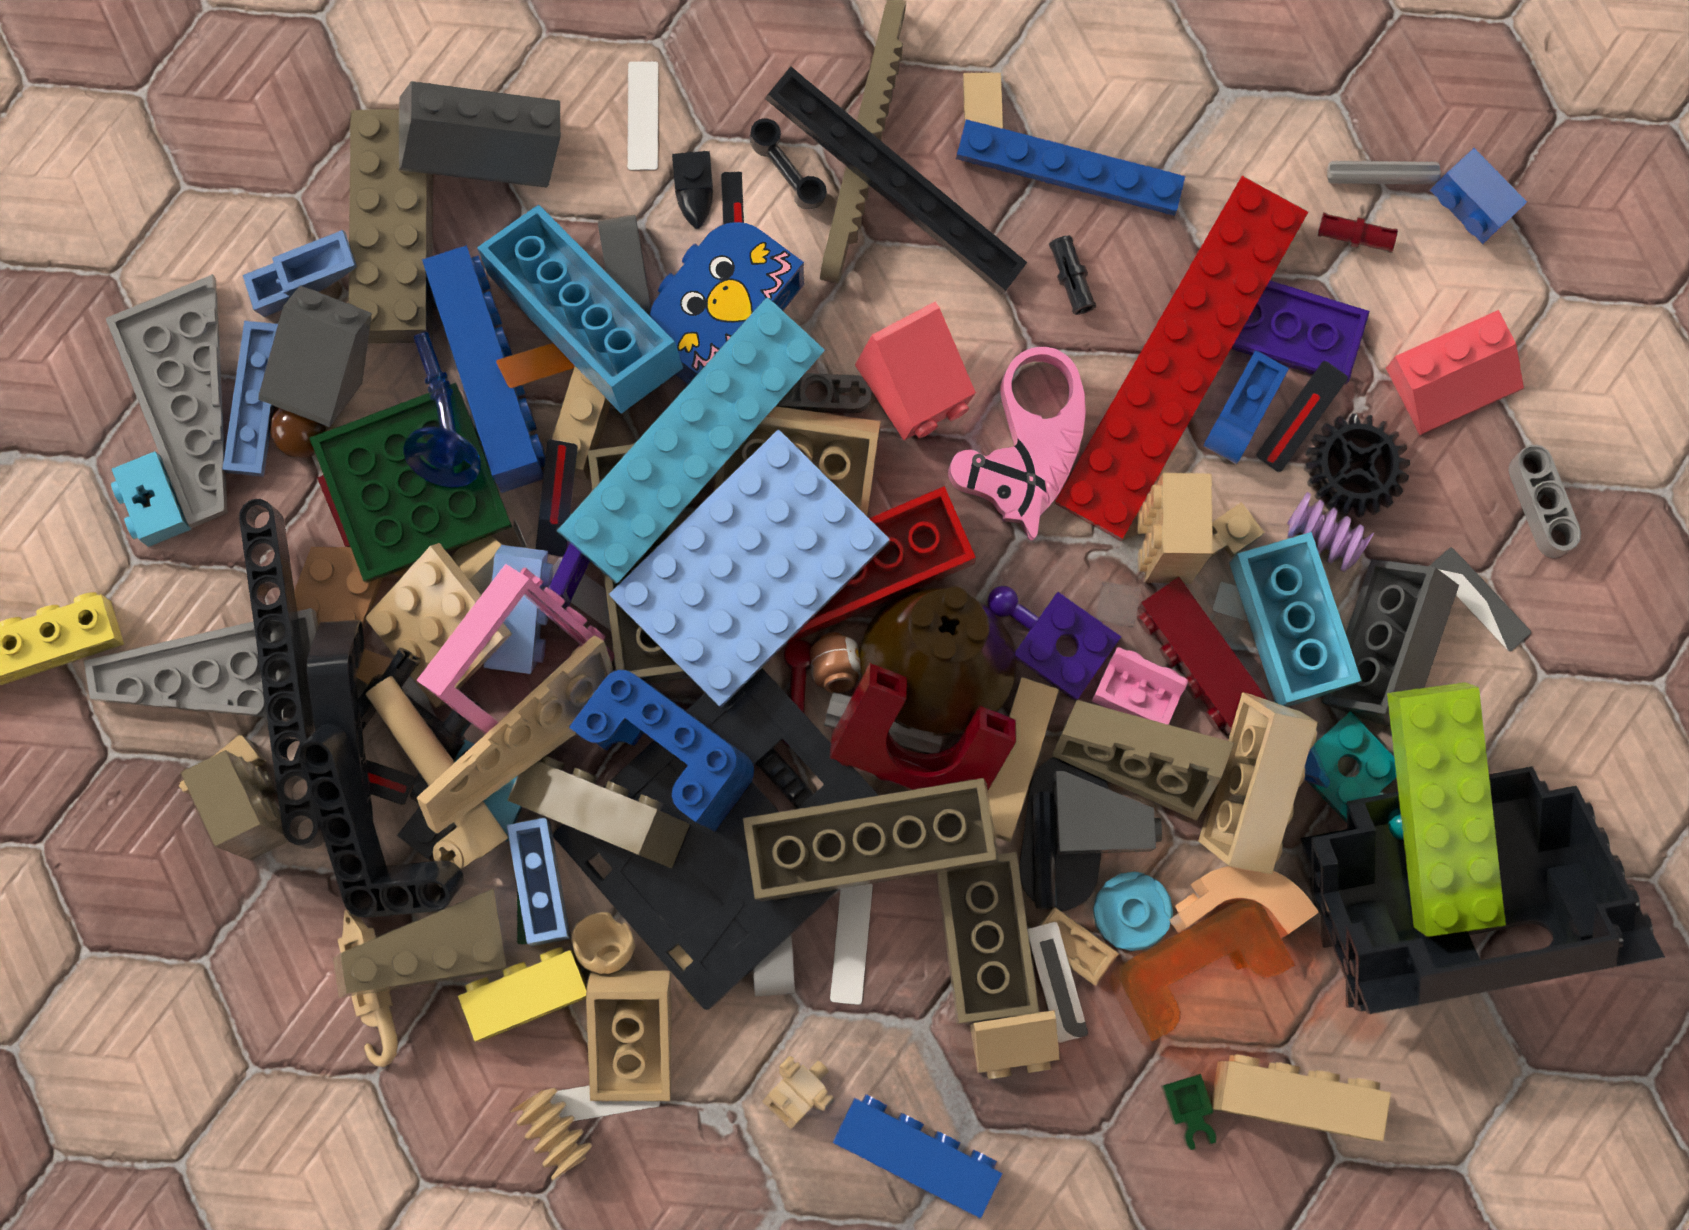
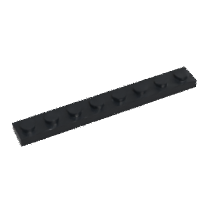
(895, 180)

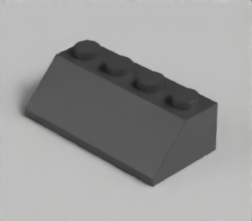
(478, 134)
(1394, 635)

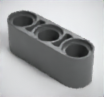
(624, 257)

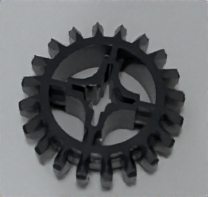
(1366, 477)

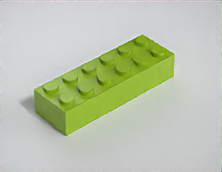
(1446, 809)

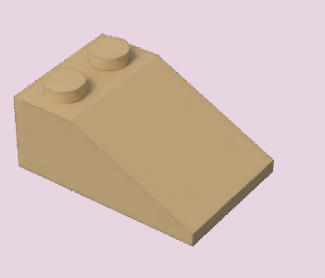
(629, 1035)

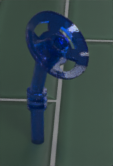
(446, 447)

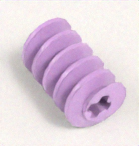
(1328, 533)

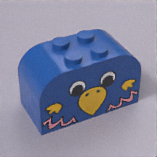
(721, 289)

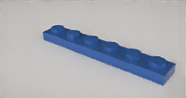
(1070, 167)

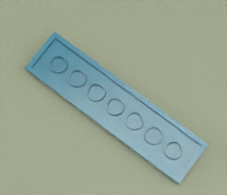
(691, 440)

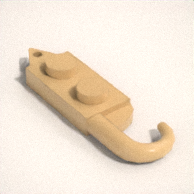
(371, 1007)

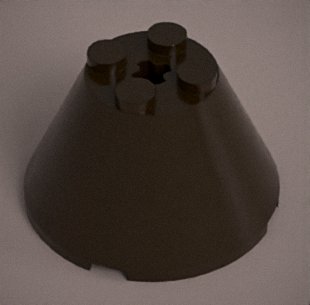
(948, 651)

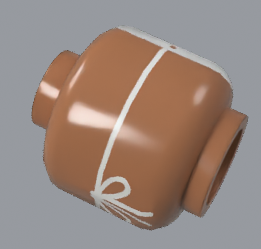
(835, 662)

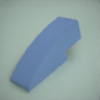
(308, 266)

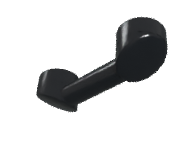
(764, 139)

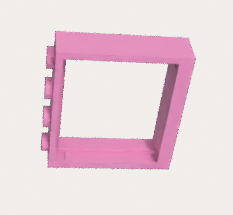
(482, 624)

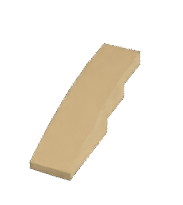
(1008, 791)

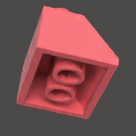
(1457, 372)

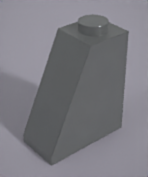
(1100, 820)

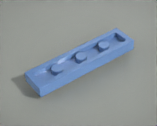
(250, 417)

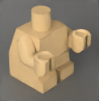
(798, 1091)

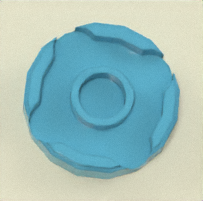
(1132, 911)

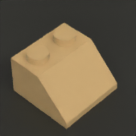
(1015, 1043)

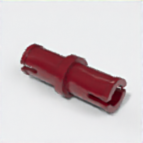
(1357, 232)

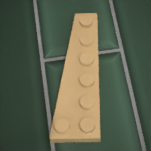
(519, 739)

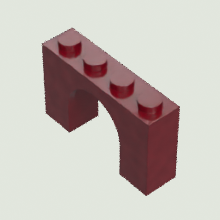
(866, 744)

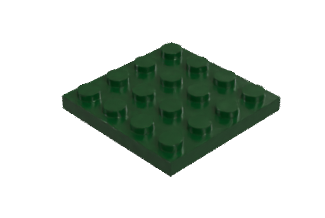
(391, 509)

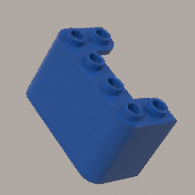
(629, 707)

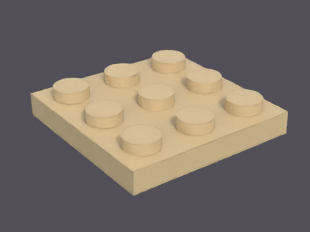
(425, 612)

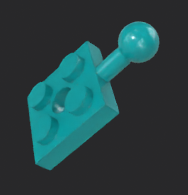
(1375, 764)

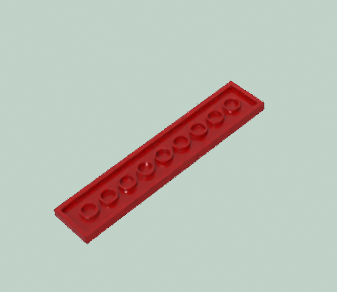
(1181, 358)

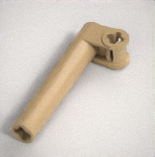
(477, 829)

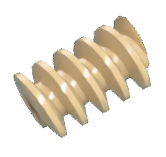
(552, 1132)

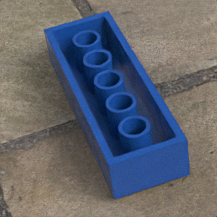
(476, 345)

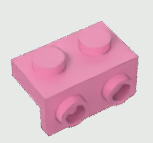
(1139, 687)

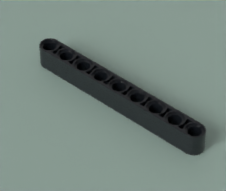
(273, 656)

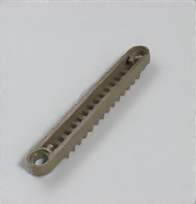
(872, 116)

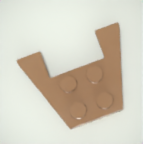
(337, 592)

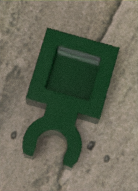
(1188, 1103)

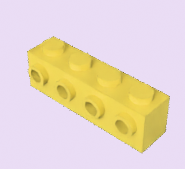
(57, 636)

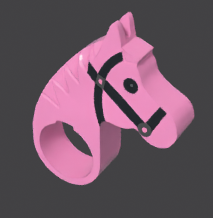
(1031, 473)

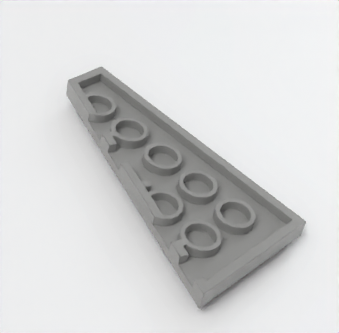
(176, 375)
(196, 672)

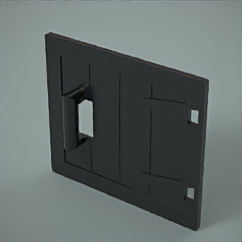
(709, 892)

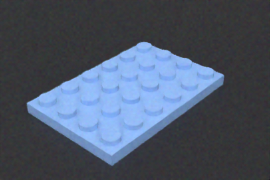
(749, 568)

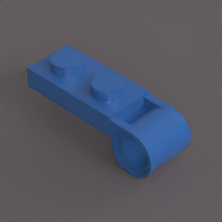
(1245, 407)

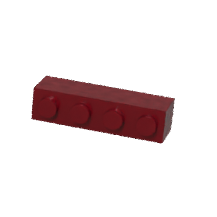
(1198, 651)

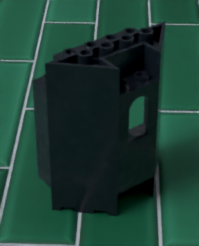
(1551, 875)

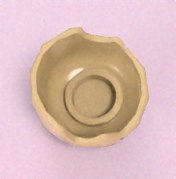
(602, 943)

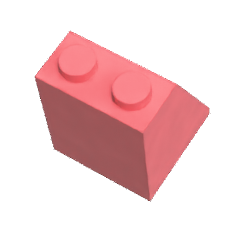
(917, 372)

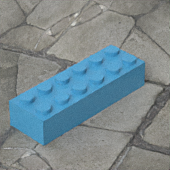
(580, 308)

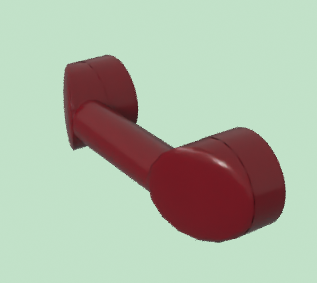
(798, 660)

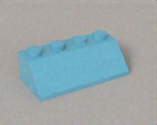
(1294, 620)

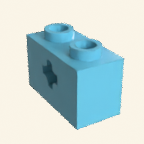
(164, 516)

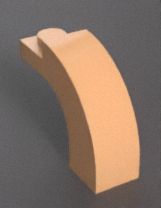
(1278, 895)

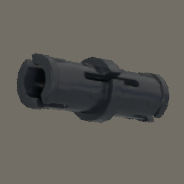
(1072, 275)

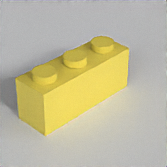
(523, 994)

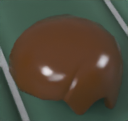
(293, 433)

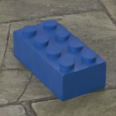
(917, 1157)

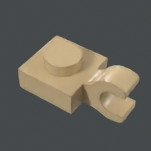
(1234, 531)

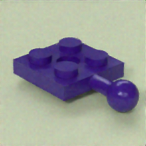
(1039, 646)

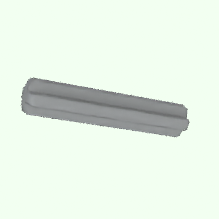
(1383, 172)

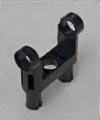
(449, 732)

